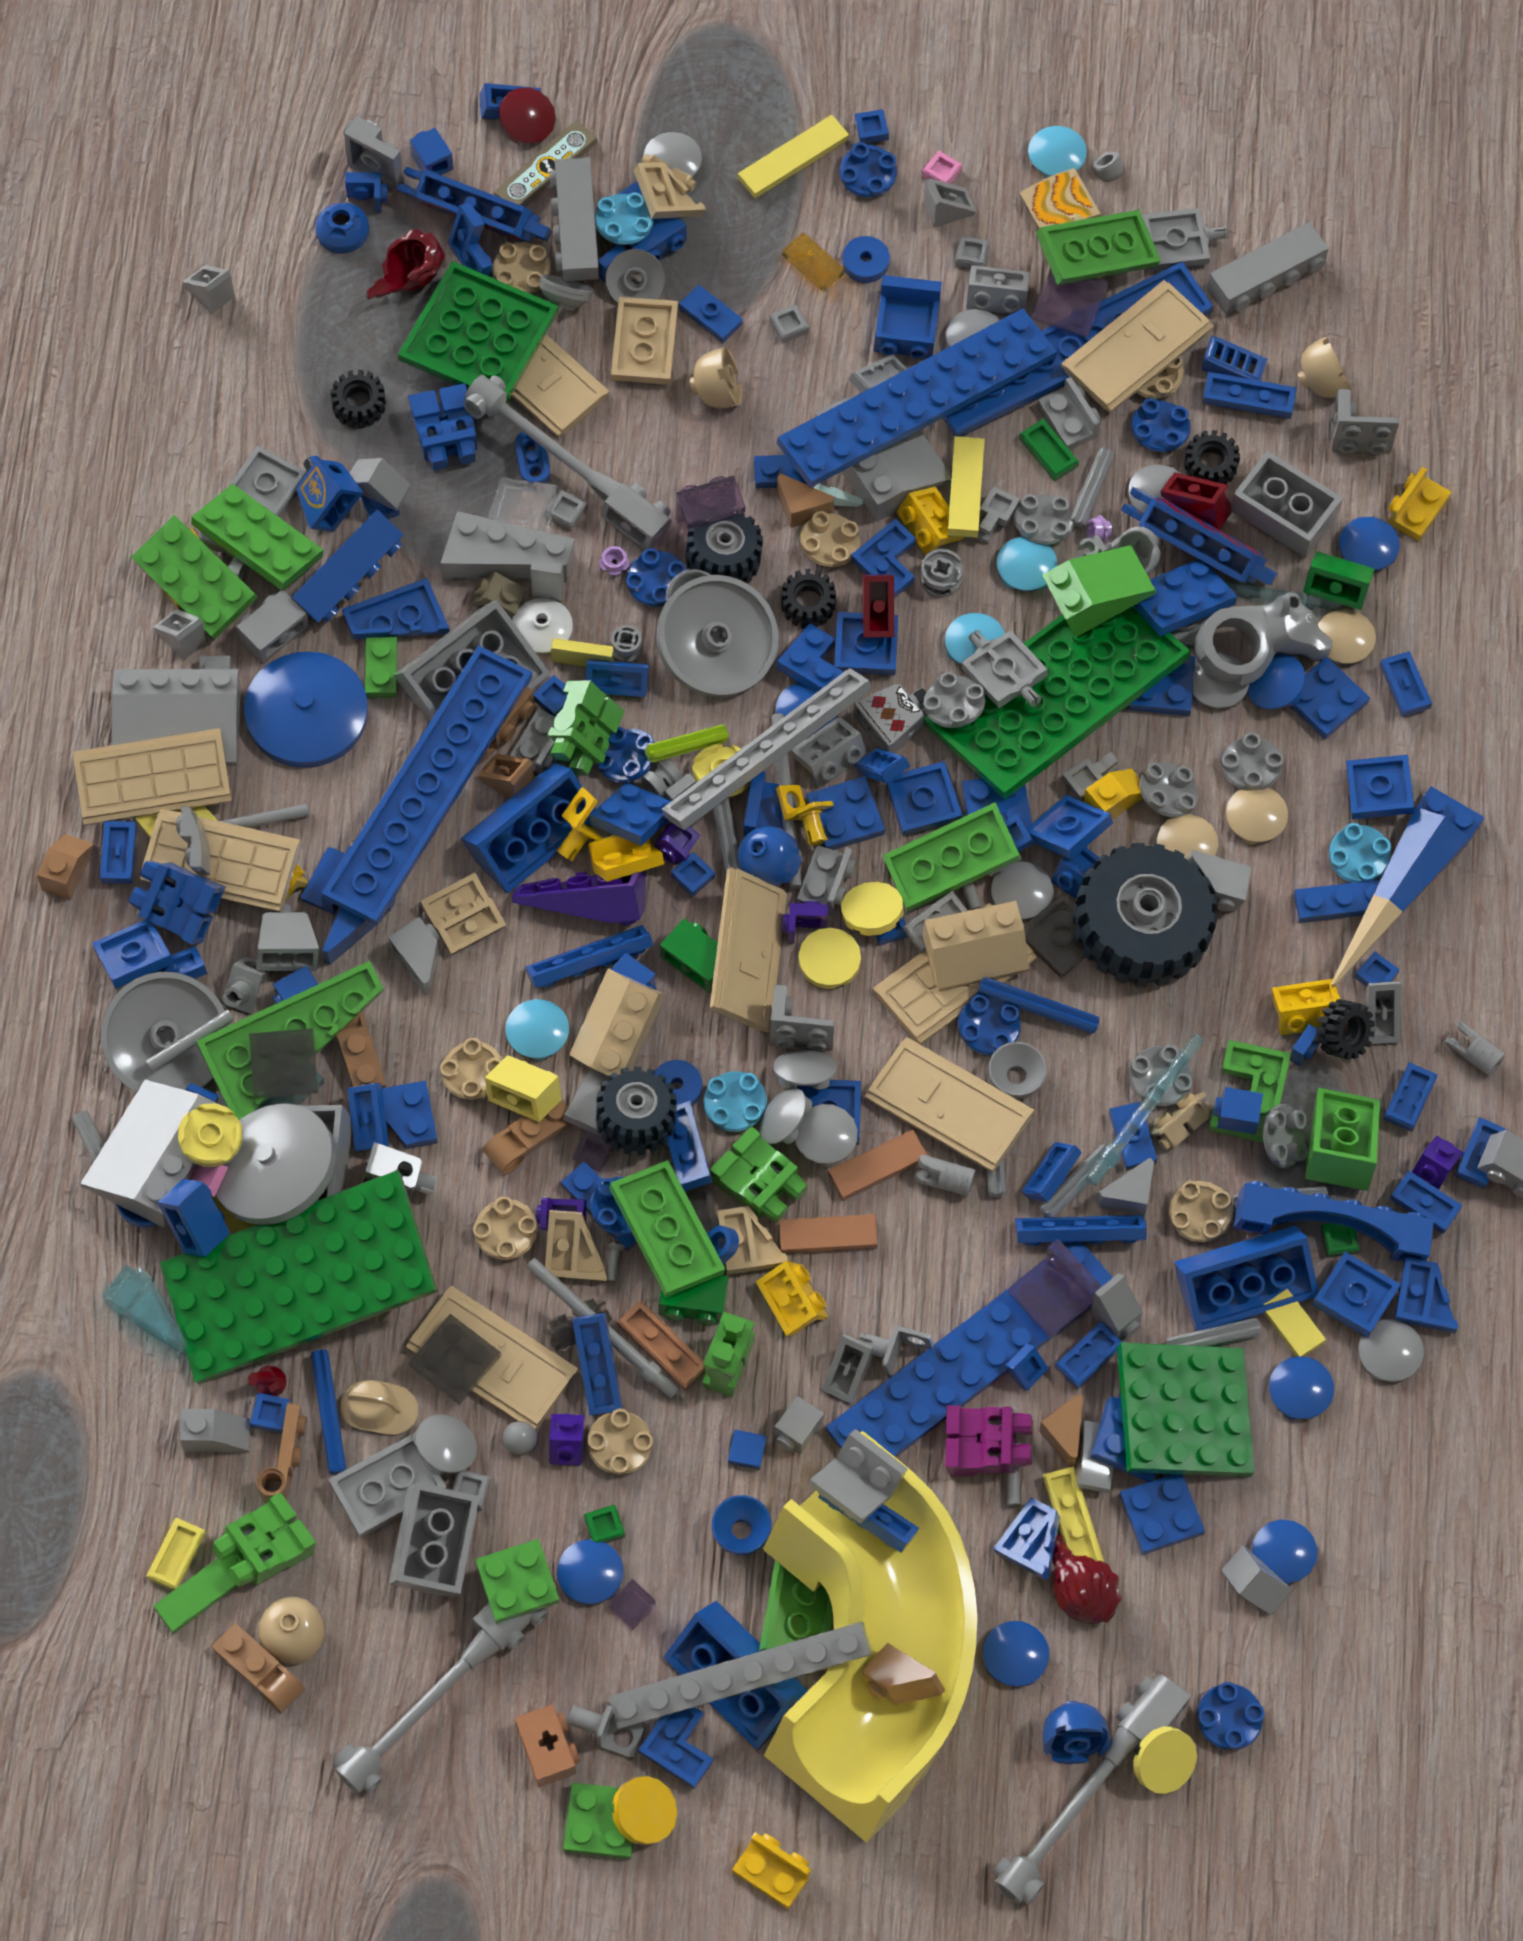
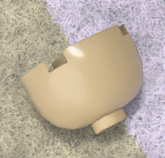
(1322, 370)
(716, 380)
(291, 1630)

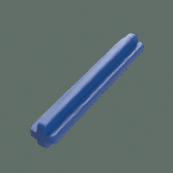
(1038, 1005)
(328, 1411)

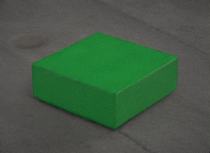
(1339, 1239)
(604, 1524)

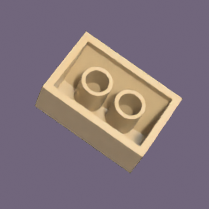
(976, 945)
(616, 1024)

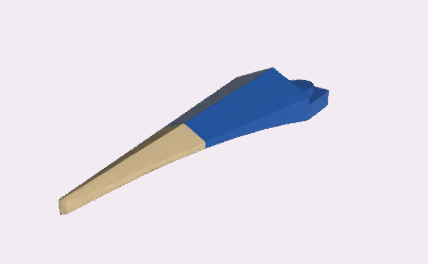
(1428, 845)

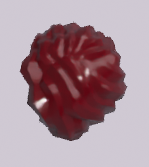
(409, 264)
(1084, 1586)

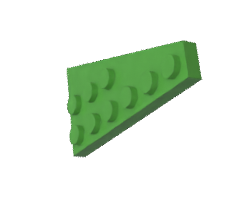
(322, 1007)

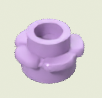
(1100, 527)
(614, 553)

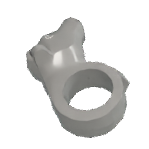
(1272, 628)

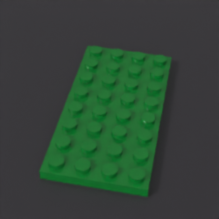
(1085, 687)
(299, 1277)

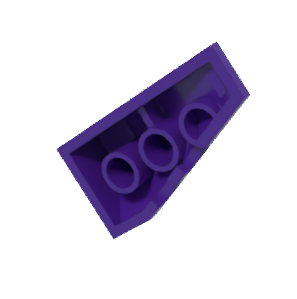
(588, 897)

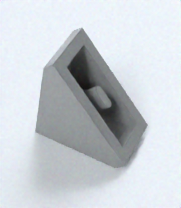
(946, 202)
(211, 287)
(380, 482)
(182, 632)
(1385, 1004)
(1129, 1191)
(848, 1368)
(1256, 1581)

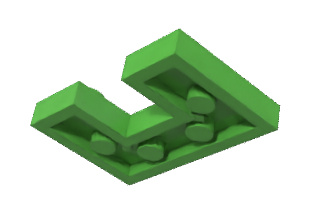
(1268, 1073)

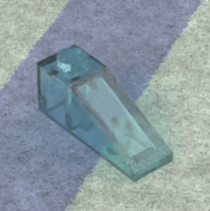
(138, 1300)

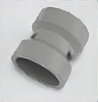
(624, 650)
(661, 778)

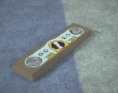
(535, 174)

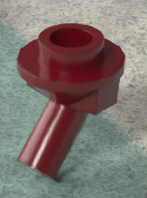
(268, 1380)

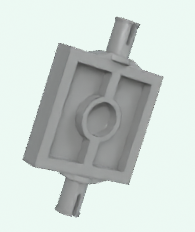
(1181, 237)
(1004, 668)

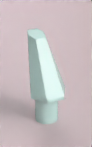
(841, 498)

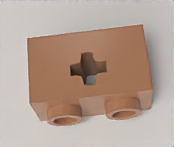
(545, 1764)

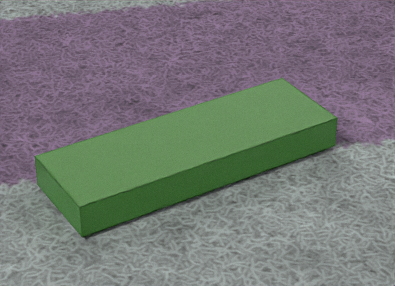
(197, 1594)

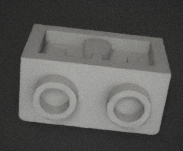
(997, 289)
(1070, 414)
(535, 743)
(830, 751)
(826, 877)

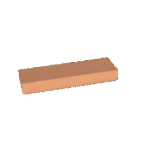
(877, 1165)
(828, 1233)
(662, 1345)

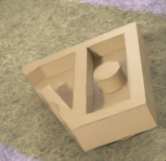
(664, 193)
(756, 1245)
(572, 1248)

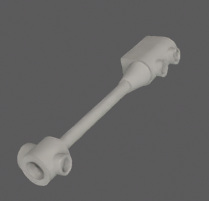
(623, 505)
(1157, 1707)
(362, 1765)

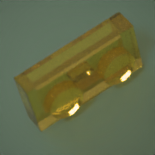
(813, 262)

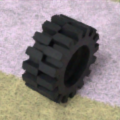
(363, 413)
(1217, 445)
(808, 582)
(1333, 1026)

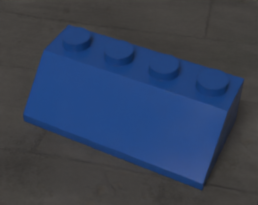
(526, 828)
(1243, 1276)
(718, 1637)

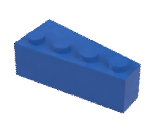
(347, 567)

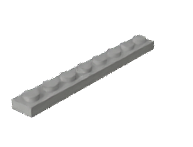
(766, 749)
(740, 1675)

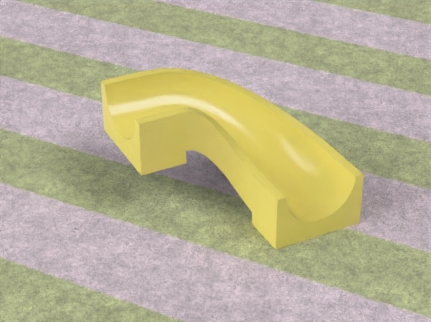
(839, 1739)

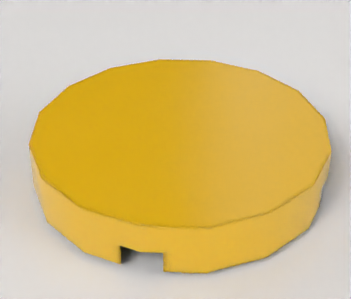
(644, 1810)

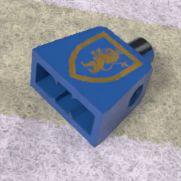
(327, 493)

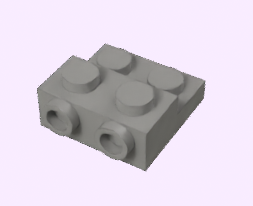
(370, 154)

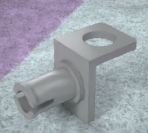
(243, 985)
(890, 1348)
(604, 1729)

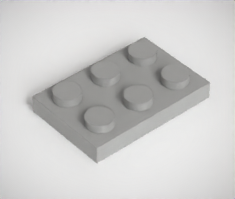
(377, 1487)

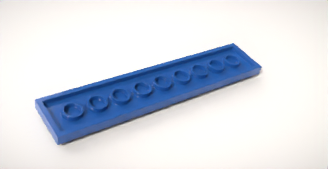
(1052, 375)
(916, 398)
(427, 785)
(951, 1371)

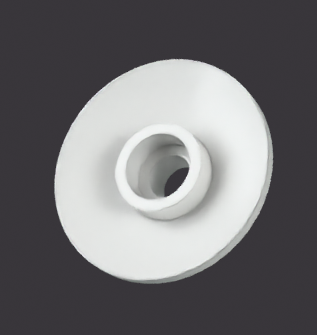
(540, 636)

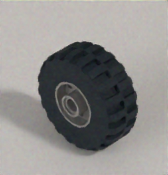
(1145, 914)

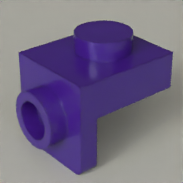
(676, 843)
(806, 915)
(1437, 1162)
(548, 1204)
(566, 1439)

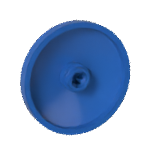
(306, 709)

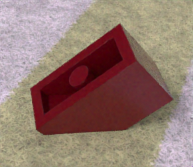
(1199, 497)
(877, 605)

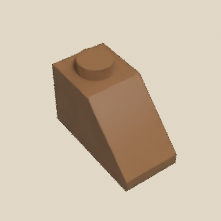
(64, 865)
(900, 1677)

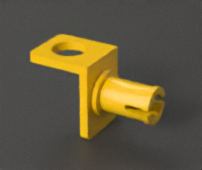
(807, 813)
(580, 831)

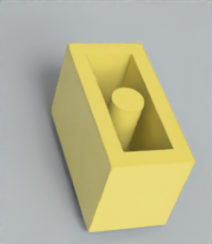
(523, 1088)

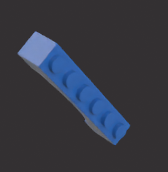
(1399, 1233)

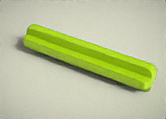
(686, 743)

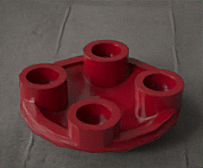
(527, 115)

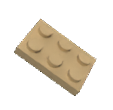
(644, 340)

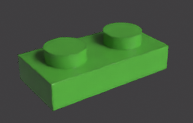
(380, 667)

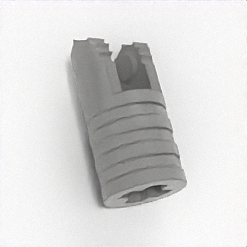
(1480, 1053)
(945, 1175)

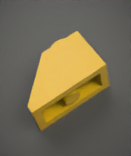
(1114, 792)

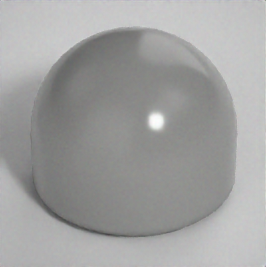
(1110, 171)
(519, 1437)

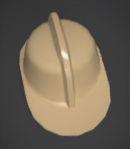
(379, 1407)

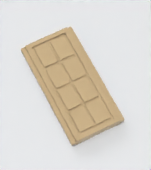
(1137, 346)
(558, 389)
(152, 775)
(246, 861)
(748, 949)
(916, 1003)
(949, 1104)
(525, 1377)

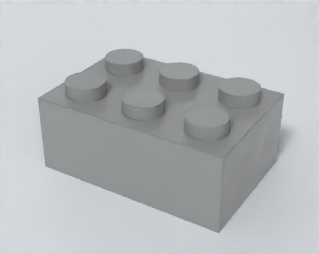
(1286, 504)
(434, 1540)

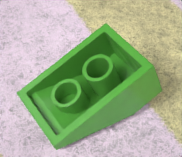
(1098, 587)
(1343, 1139)

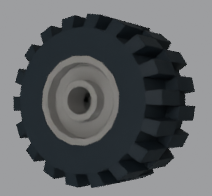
(726, 547)
(636, 1110)

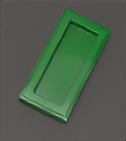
(1048, 450)

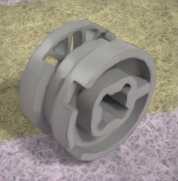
(941, 571)

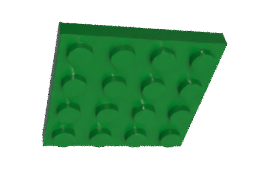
(477, 329)
(1185, 1410)

